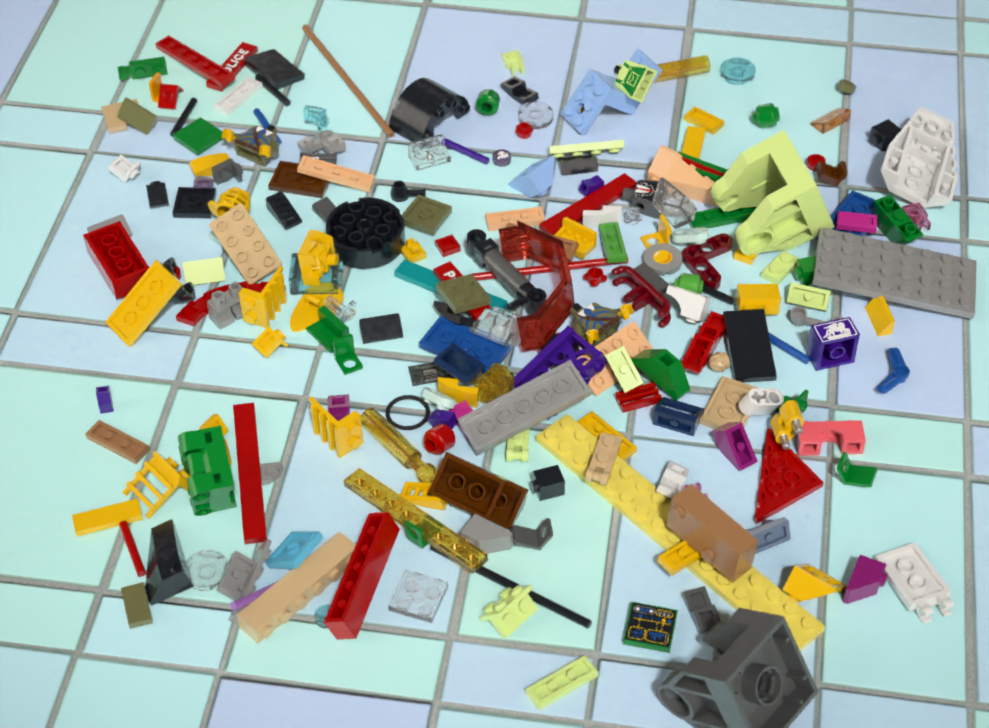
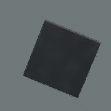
(193, 202)

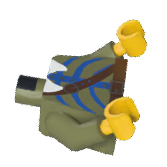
(255, 144)
(598, 322)

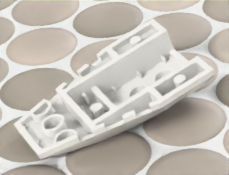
(922, 160)

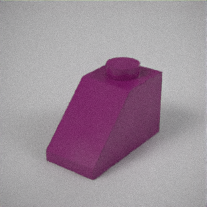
(735, 445)
(865, 579)

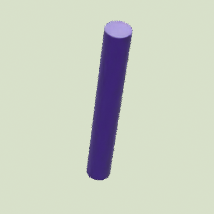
(466, 151)

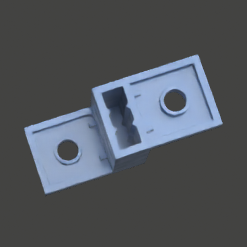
(600, 90)

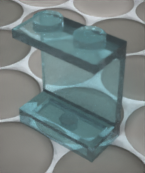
(329, 282)

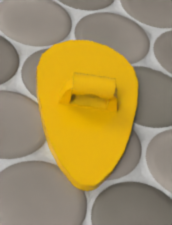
(307, 310)

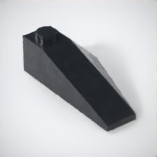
(166, 565)

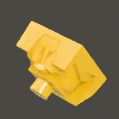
(316, 256)

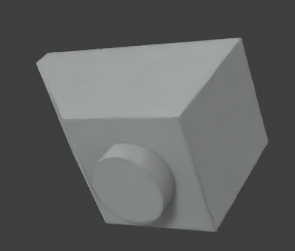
(487, 535)

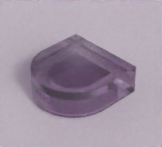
(203, 182)

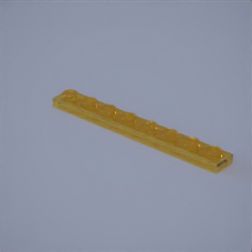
(400, 509)

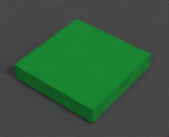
(198, 136)

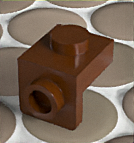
(831, 174)

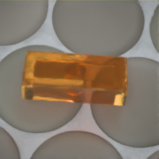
(831, 120)

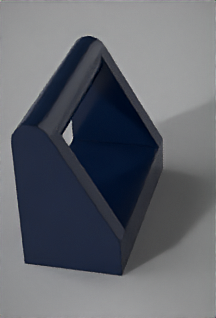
(460, 364)
(675, 419)

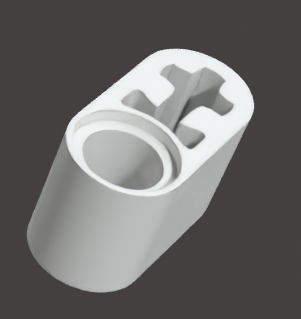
(761, 401)

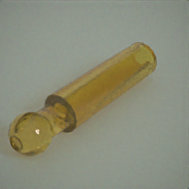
(683, 68)
(397, 445)

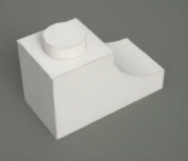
(692, 304)

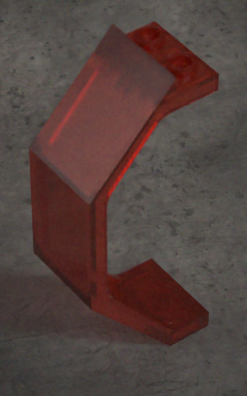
(530, 243)

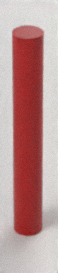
(132, 548)

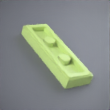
(561, 682)

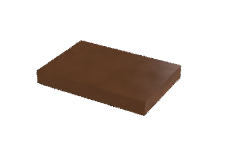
(290, 181)

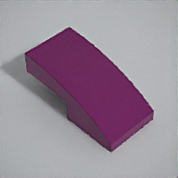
(339, 406)

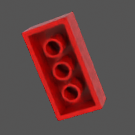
(116, 258)

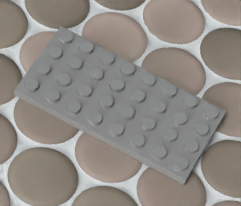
(895, 272)

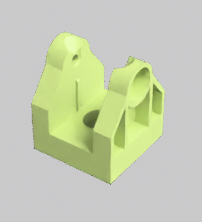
(783, 192)

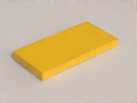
(143, 303)

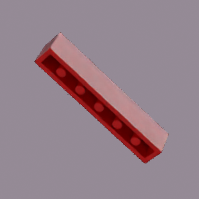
(362, 576)

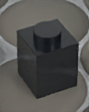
(548, 483)

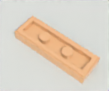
(528, 216)

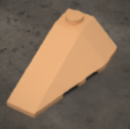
(681, 175)

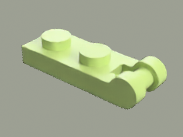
(518, 447)

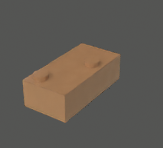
(712, 533)

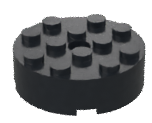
(366, 232)

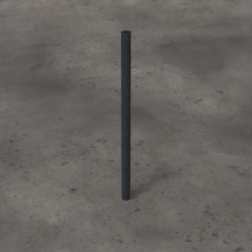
(537, 598)

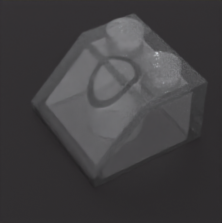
(498, 326)

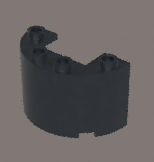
(422, 106)

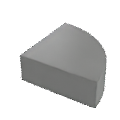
(270, 472)

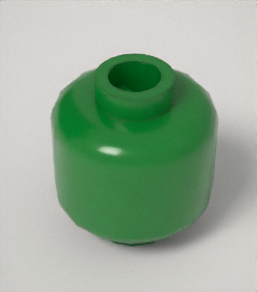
(488, 102)
(766, 115)

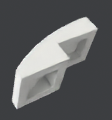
(610, 214)
(672, 479)

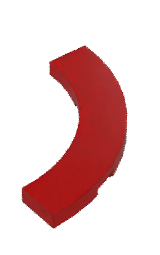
(197, 309)

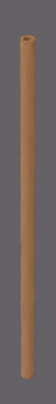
(377, 117)

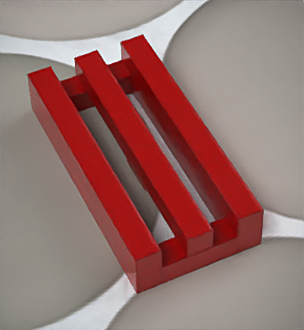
(636, 396)

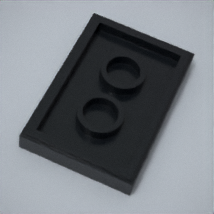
(274, 68)

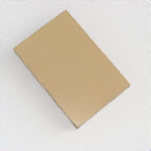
(724, 404)

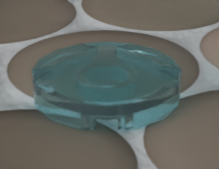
(737, 70)

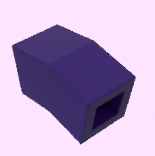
(590, 185)
(104, 399)
(443, 417)

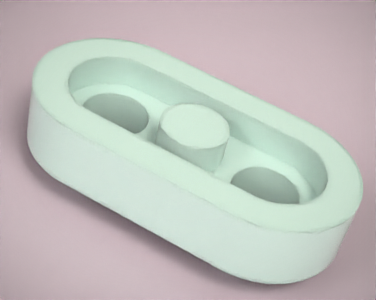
(688, 235)
(435, 397)

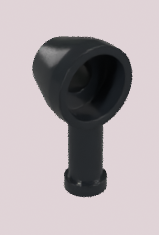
(400, 192)

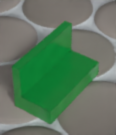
(327, 328)

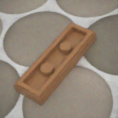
(117, 441)

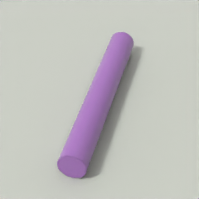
(246, 600)

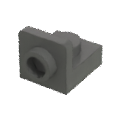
(226, 171)

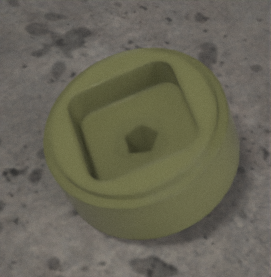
(846, 86)

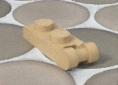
(604, 458)

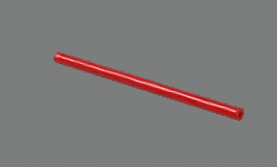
(545, 269)

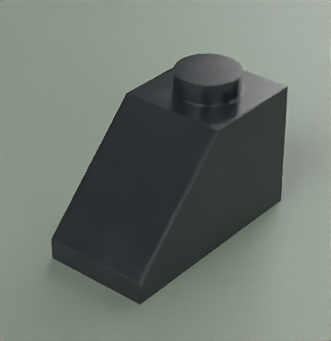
(883, 134)

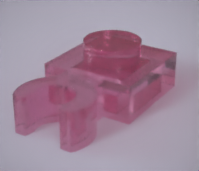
(917, 215)

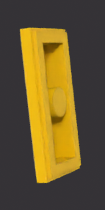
(880, 316)

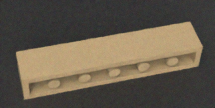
(296, 588)

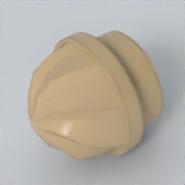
(719, 361)

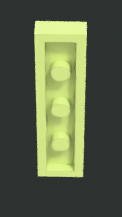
(578, 149)

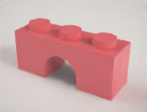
(846, 434)

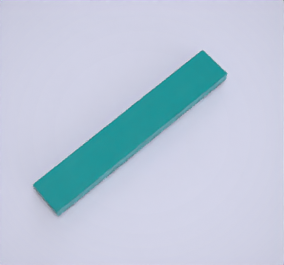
(426, 279)

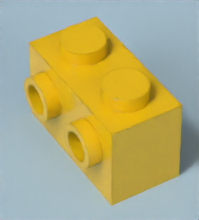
(758, 297)

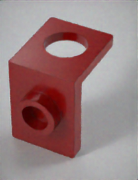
(168, 96)

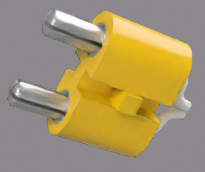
(784, 423)

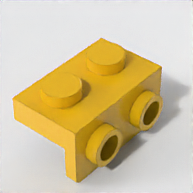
(576, 232)

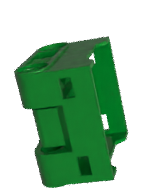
(210, 478)

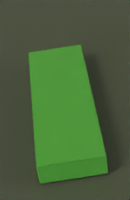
(612, 242)

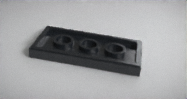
(749, 345)

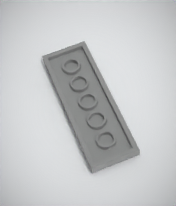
(524, 407)

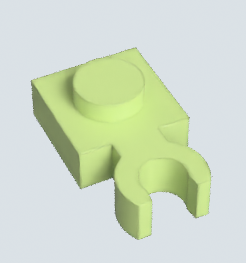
(513, 61)

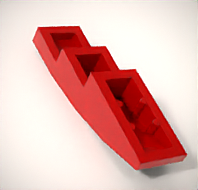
(704, 343)

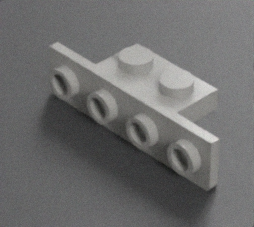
(241, 575)

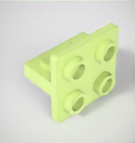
(510, 609)

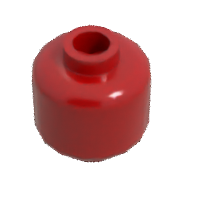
(439, 439)

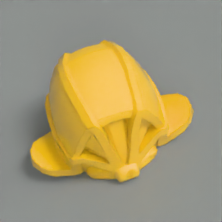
(229, 200)

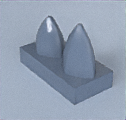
(771, 533)

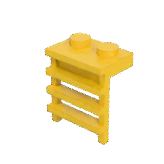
(261, 307)
(342, 434)
(167, 472)

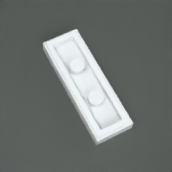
(238, 96)

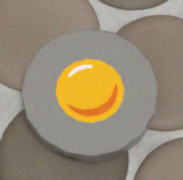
(663, 258)

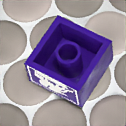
(832, 343)

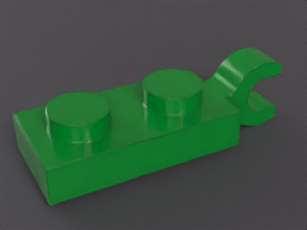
(143, 68)

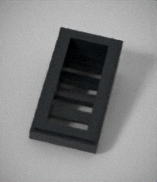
(274, 206)

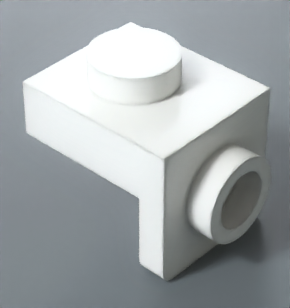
(124, 168)

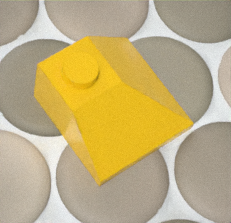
(810, 583)

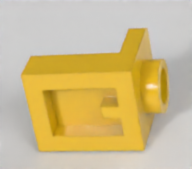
(269, 341)

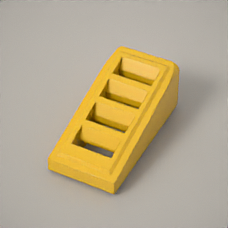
(424, 500)

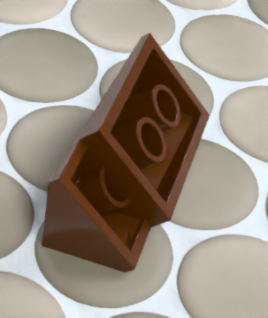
(478, 491)

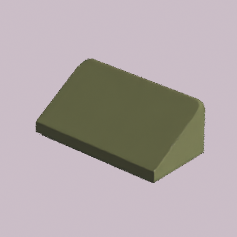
(137, 116)

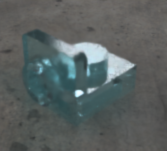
(316, 116)

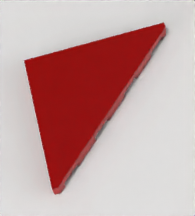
(782, 479)

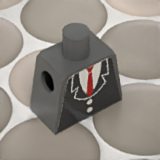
(642, 197)

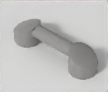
(799, 317)

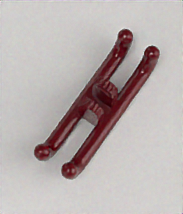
(642, 293)

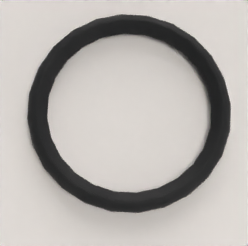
(387, 412)

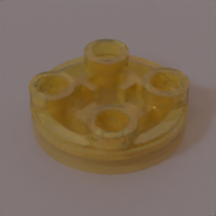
(495, 383)

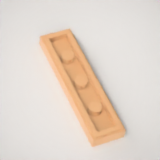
(336, 173)

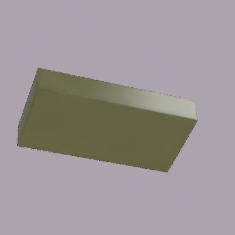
(136, 605)

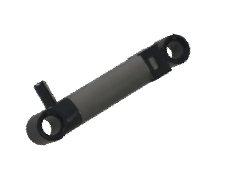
(487, 254)

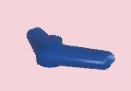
(899, 371)

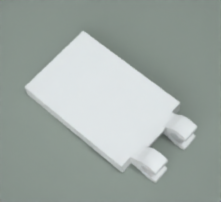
(916, 581)

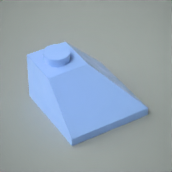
(535, 178)

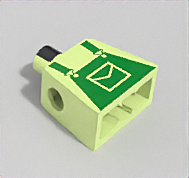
(634, 79)

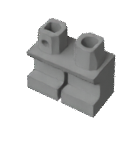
(225, 306)

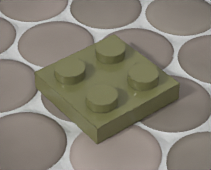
(426, 214)
(463, 293)

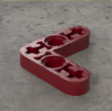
(694, 256)

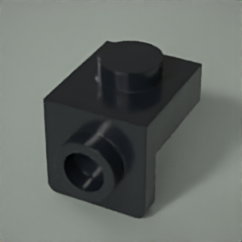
(157, 194)

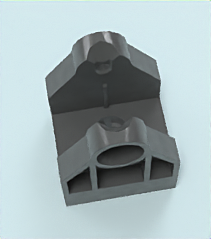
(751, 681)

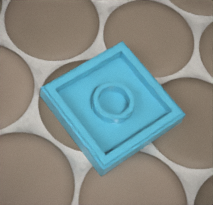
(294, 549)

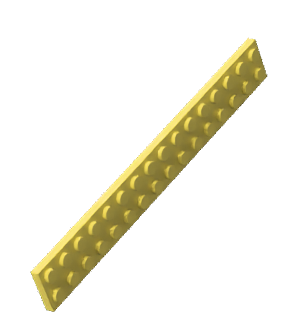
(649, 511)

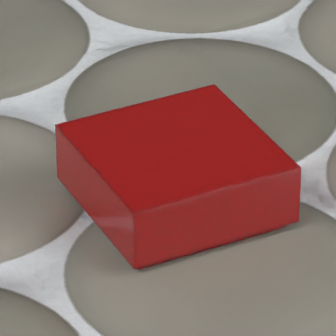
(447, 245)

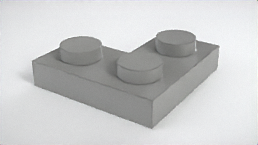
(326, 139)

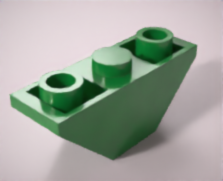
(895, 222)
(664, 371)

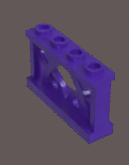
(554, 350)

